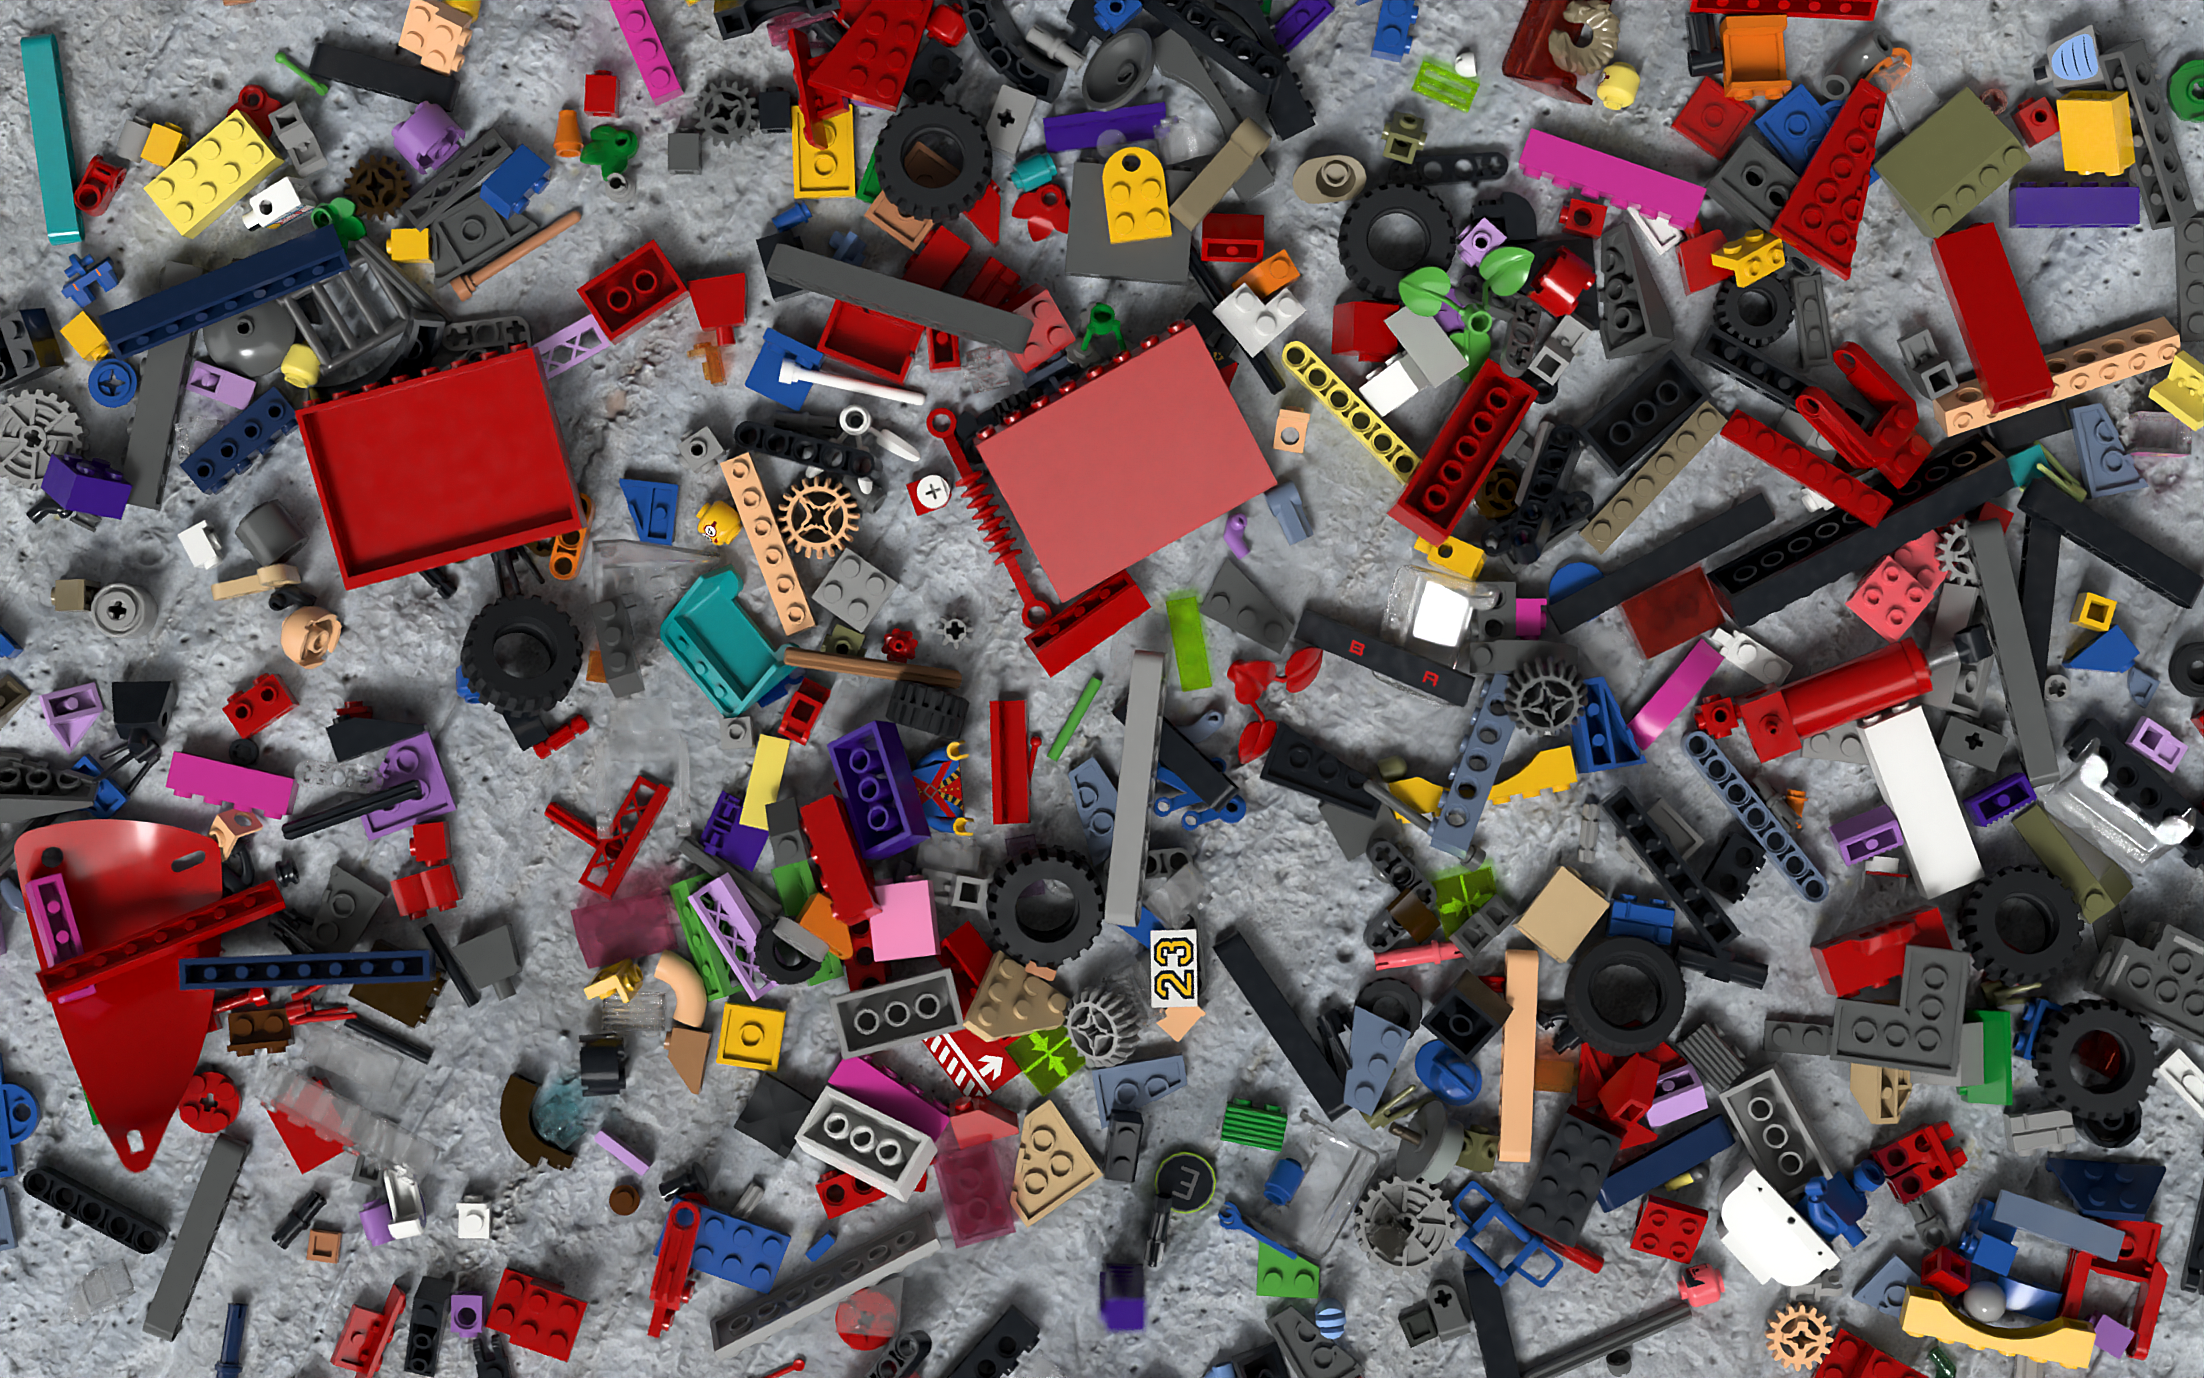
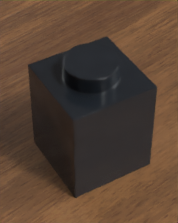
(775, 111)

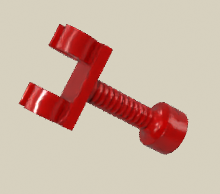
(258, 995)

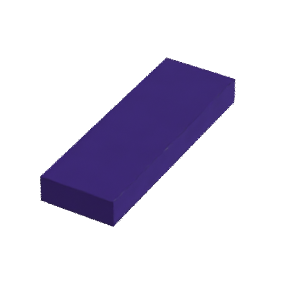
(1300, 22)

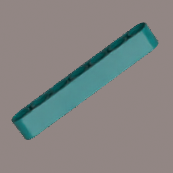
(52, 138)

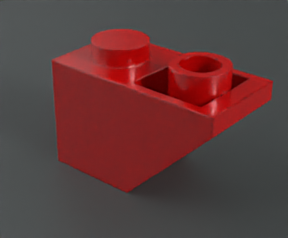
(1631, 1090)

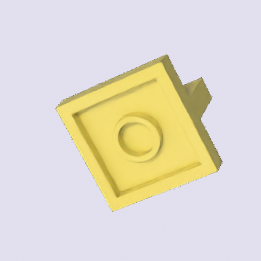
(2183, 391)

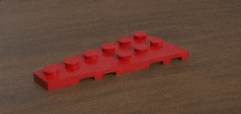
(876, 53)
(1832, 191)

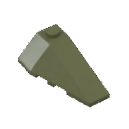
(2090, 873)

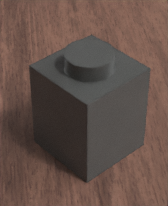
(684, 152)

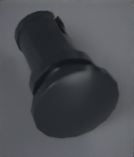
(826, 31)
(684, 1183)

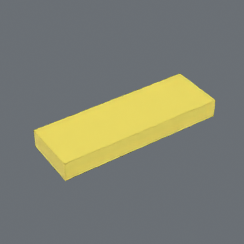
(764, 780)

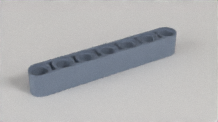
(1767, 824)

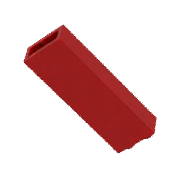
(1992, 317)

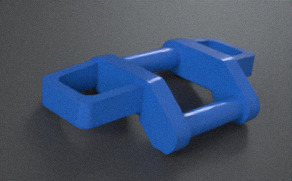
(1497, 1210)

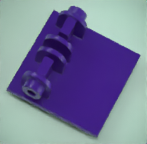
(728, 838)

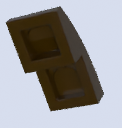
(1413, 916)

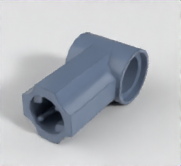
(1286, 506)

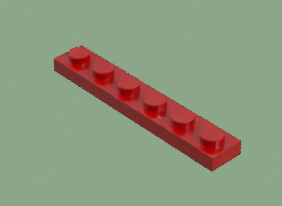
(1806, 468)

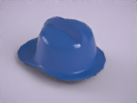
(1447, 1074)

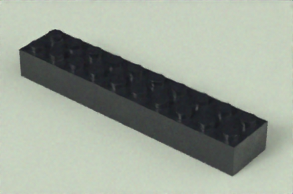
(1840, 543)

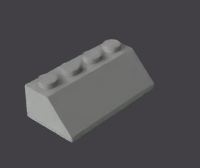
(1958, 685)
(1777, 1130)

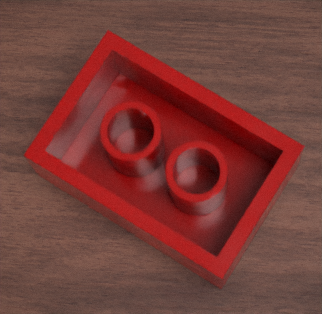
(633, 292)

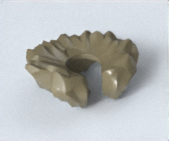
(1603, 44)

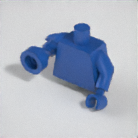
(1836, 1205)

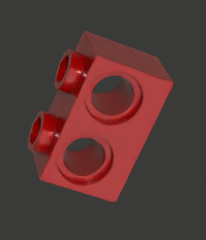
(854, 1194)

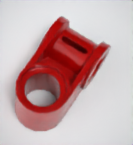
(99, 183)

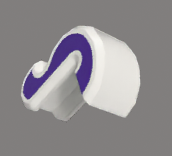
(406, 1207)

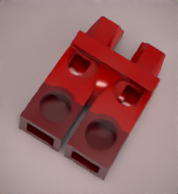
(1918, 1160)

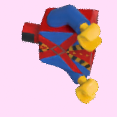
(940, 789)

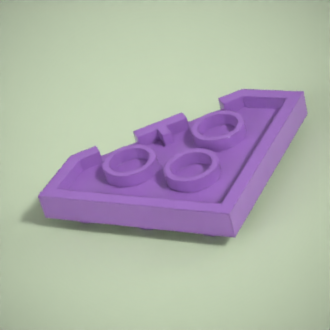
(408, 761)

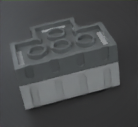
(2155, 979)

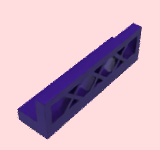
(1082, 129)

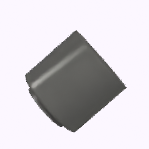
(271, 534)

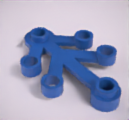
(1192, 798)

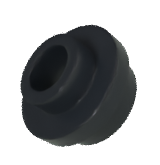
(1551, 392)

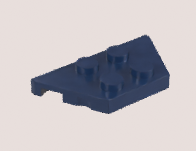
(2107, 1188)

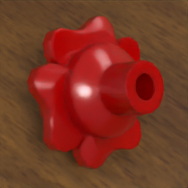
(899, 646)

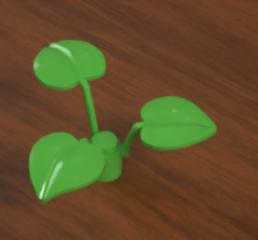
(1426, 288)

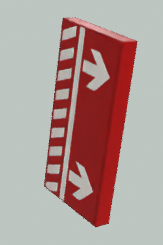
(970, 1061)

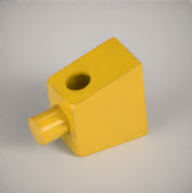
(1464, 561)

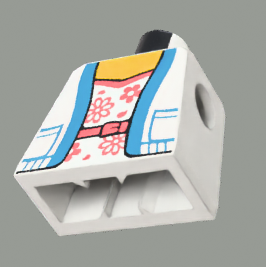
(281, 204)

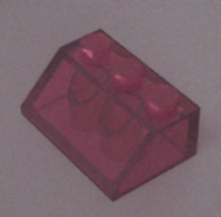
(625, 928)

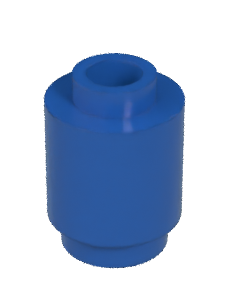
(1283, 1181)

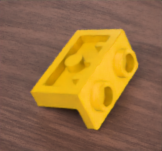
(619, 977)

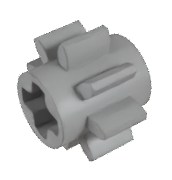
(949, 624)

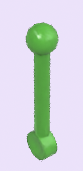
(320, 88)

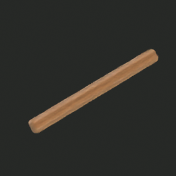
(872, 667)

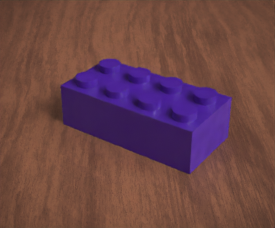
(879, 790)

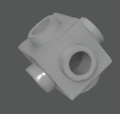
(711, 450)

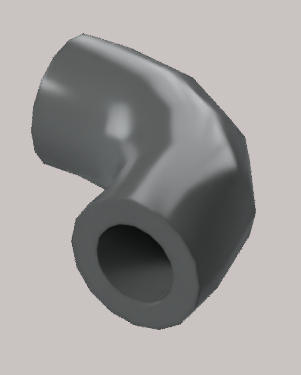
(1854, 64)

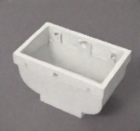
(1768, 1231)

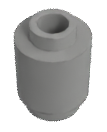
(133, 138)

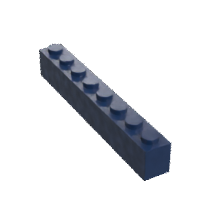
(224, 292)
(307, 969)

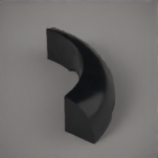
(1010, 52)
(411, 356)

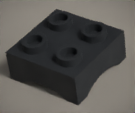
(774, 1115)

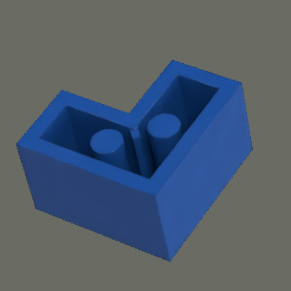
(1988, 1240)

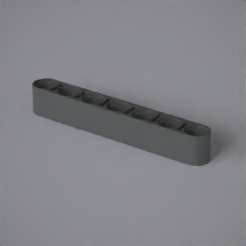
(196, 1237)

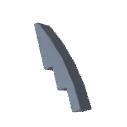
(2058, 1225)

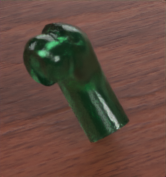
(1944, 1365)

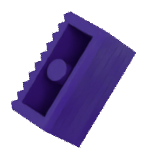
(1999, 799)

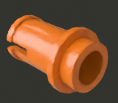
(1796, 800)

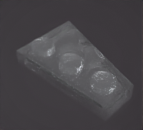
(1907, 96)

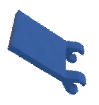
(1237, 1223)

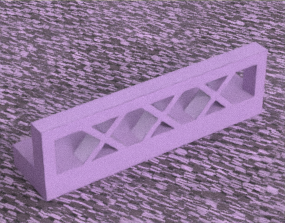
(563, 338)
(743, 929)

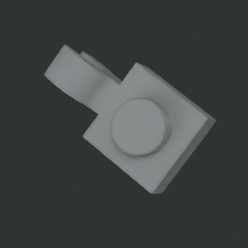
(1815, 1289)

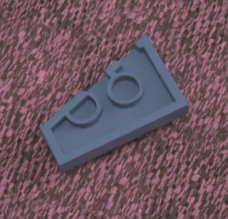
(2101, 456)
(1137, 1083)
(1888, 1285)

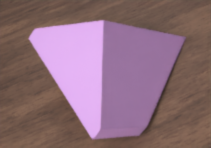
(71, 712)

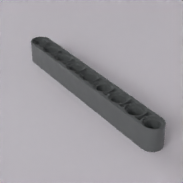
(900, 298)
(2012, 652)

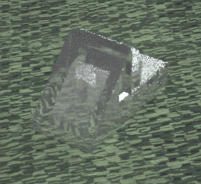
(845, 701)

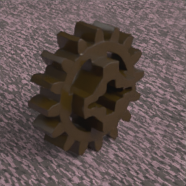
(375, 175)

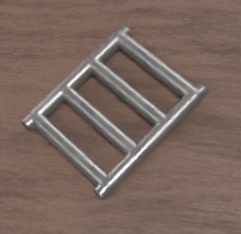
(354, 348)

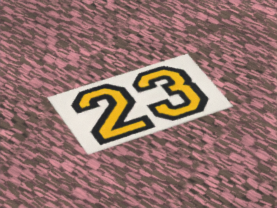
(1173, 968)

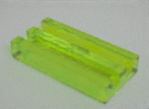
(1426, 66)

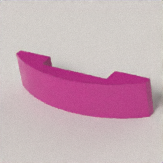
(1674, 694)

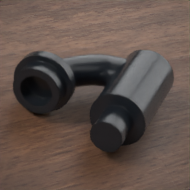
(231, 880)
(1568, 1036)

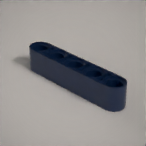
(1665, 1162)

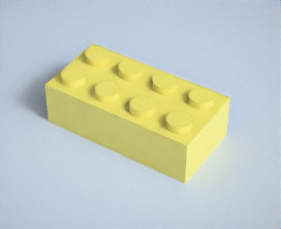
(214, 174)

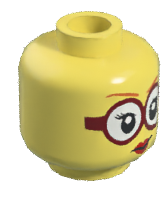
(1618, 85)

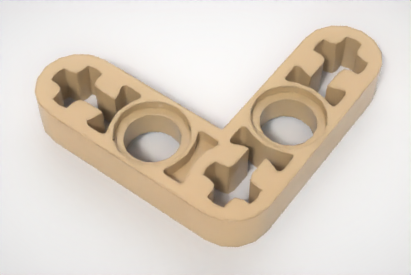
(266, 579)

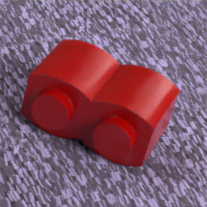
(427, 890)

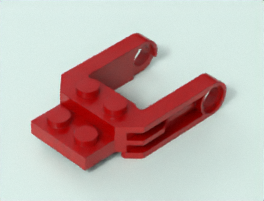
(1891, 440)
(2135, 1263)
(673, 1276)

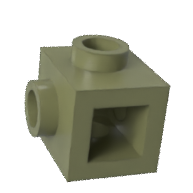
(1403, 137)
(844, 636)
(1478, 1149)

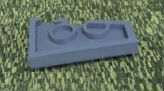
(1096, 807)
(1373, 1054)

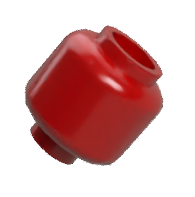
(947, 25)

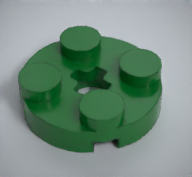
(2179, 91)

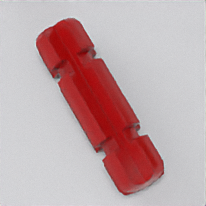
(561, 736)

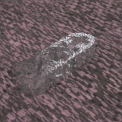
(329, 768)

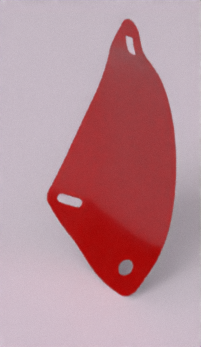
(138, 1031)

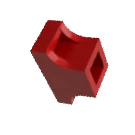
(804, 711)

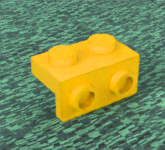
(1751, 256)

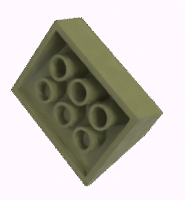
(1950, 163)

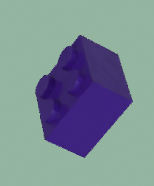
(86, 485)

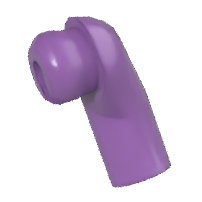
(1233, 534)

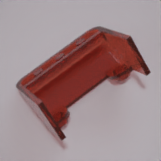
(1529, 56)

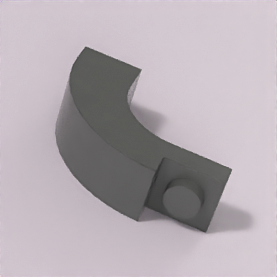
(1506, 655)

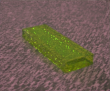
(1188, 644)

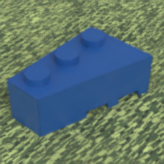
(1602, 735)

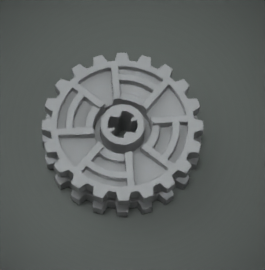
(48, 418)
(1425, 1213)

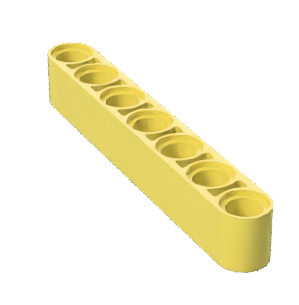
(1346, 413)

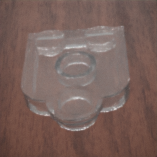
(1141, 635)

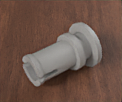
(620, 187)

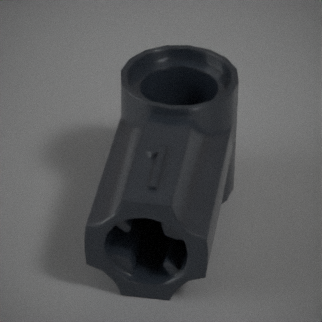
(1703, 54)

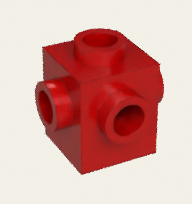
(1706, 720)

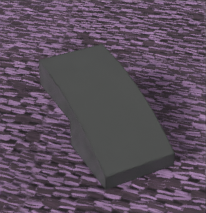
(1482, 927)

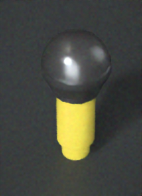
(1698, 1174)

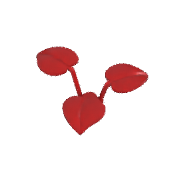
(1253, 678)

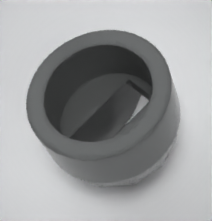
(1625, 1363)

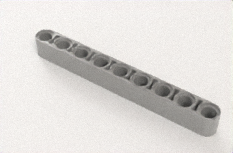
(1136, 788)

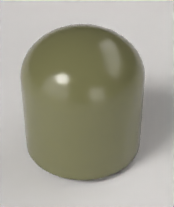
(1392, 768)

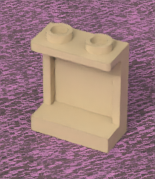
(1562, 914)

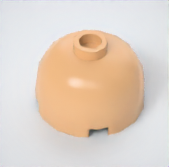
(309, 634)

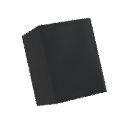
(1260, 1362)

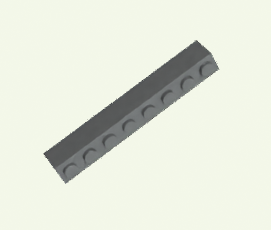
(158, 405)

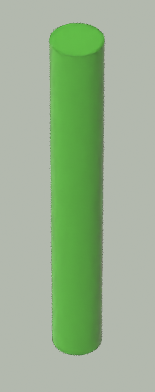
(1074, 719)

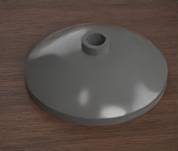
(1119, 69)
(260, 349)

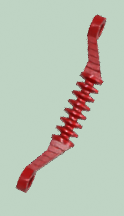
(986, 513)

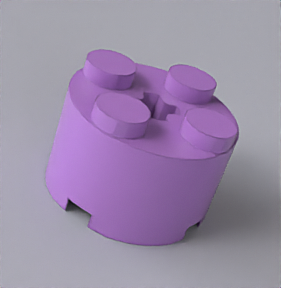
(427, 137)

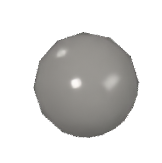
(1984, 1301)

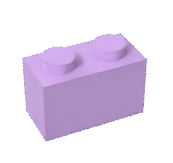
(1676, 1096)

